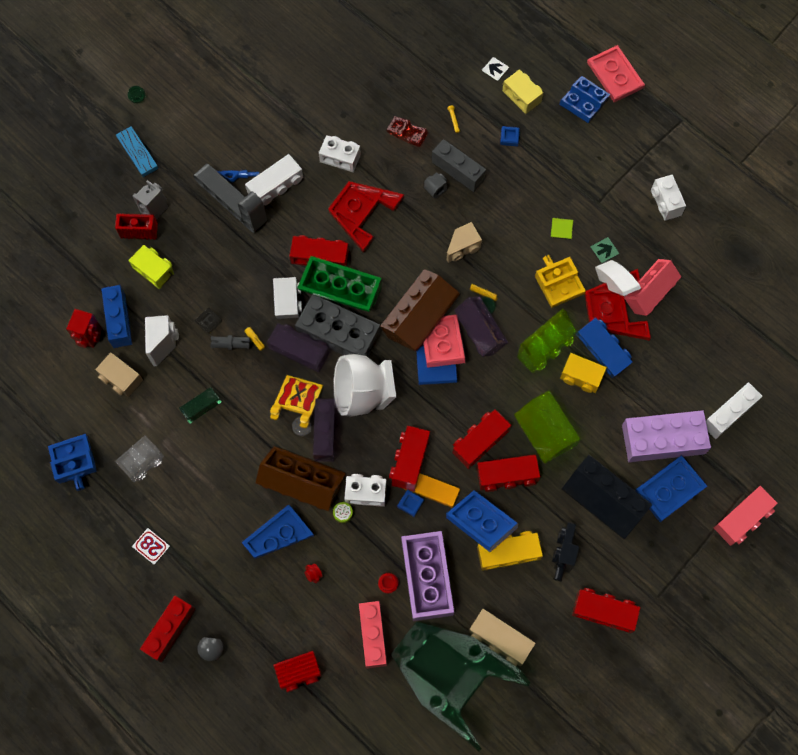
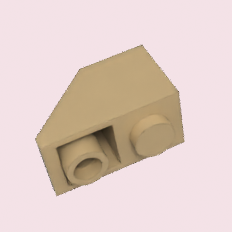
(464, 241)

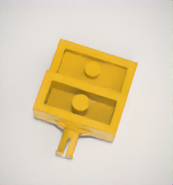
(559, 281)

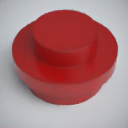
(313, 573)
(388, 583)

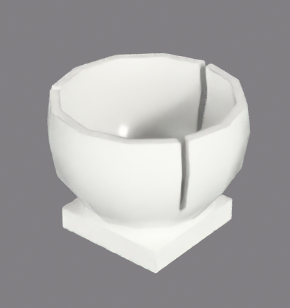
(362, 385)

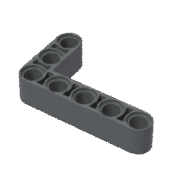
(247, 209)

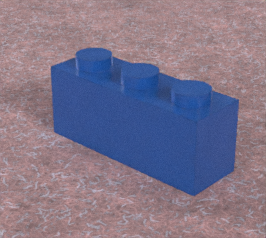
(116, 316)
(604, 347)

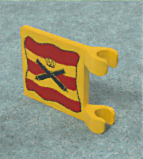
(297, 396)

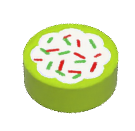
(342, 512)

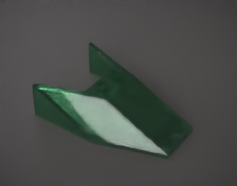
(448, 670)

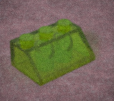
(547, 341)
(547, 427)

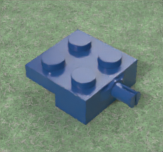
(72, 460)

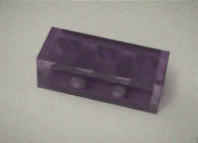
(480, 326)
(298, 347)
(324, 430)

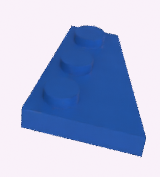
(277, 533)

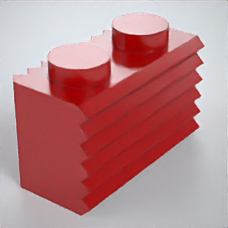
(136, 226)
(297, 671)

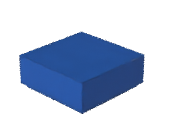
(509, 136)
(410, 503)

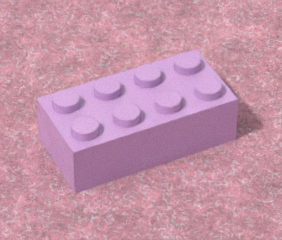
(666, 436)
(427, 576)

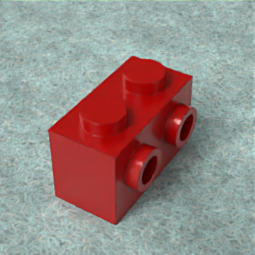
(84, 328)

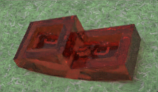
(405, 131)

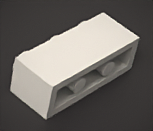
(275, 179)
(732, 410)

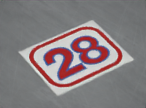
(150, 546)

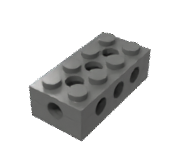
(338, 317)

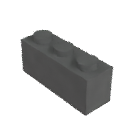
(458, 165)

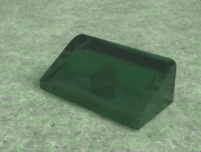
(200, 405)

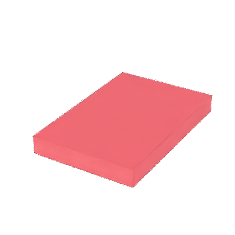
(615, 73)
(444, 343)

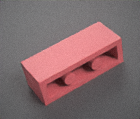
(654, 287)
(746, 516)
(372, 634)

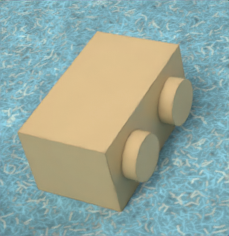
(119, 375)

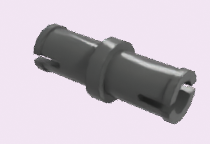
(230, 342)

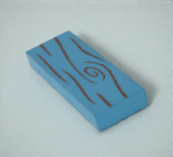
(137, 151)

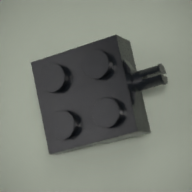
(566, 553)

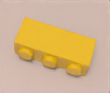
(511, 551)

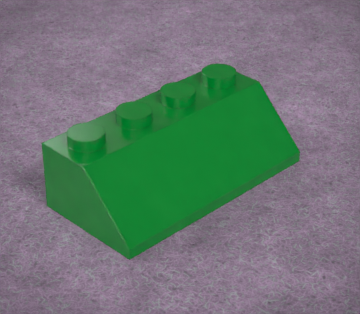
(340, 284)

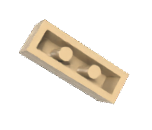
(501, 638)

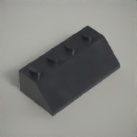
(606, 497)

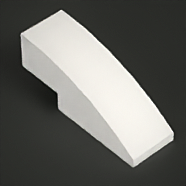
(617, 278)

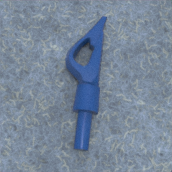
(237, 174)

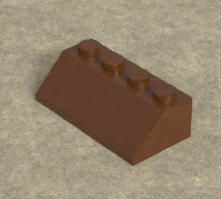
(419, 310)
(300, 478)

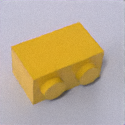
(582, 373)

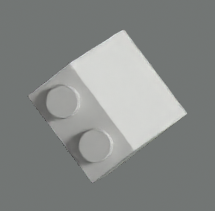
(159, 338)

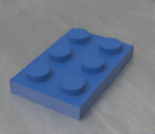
(671, 488)
(482, 521)

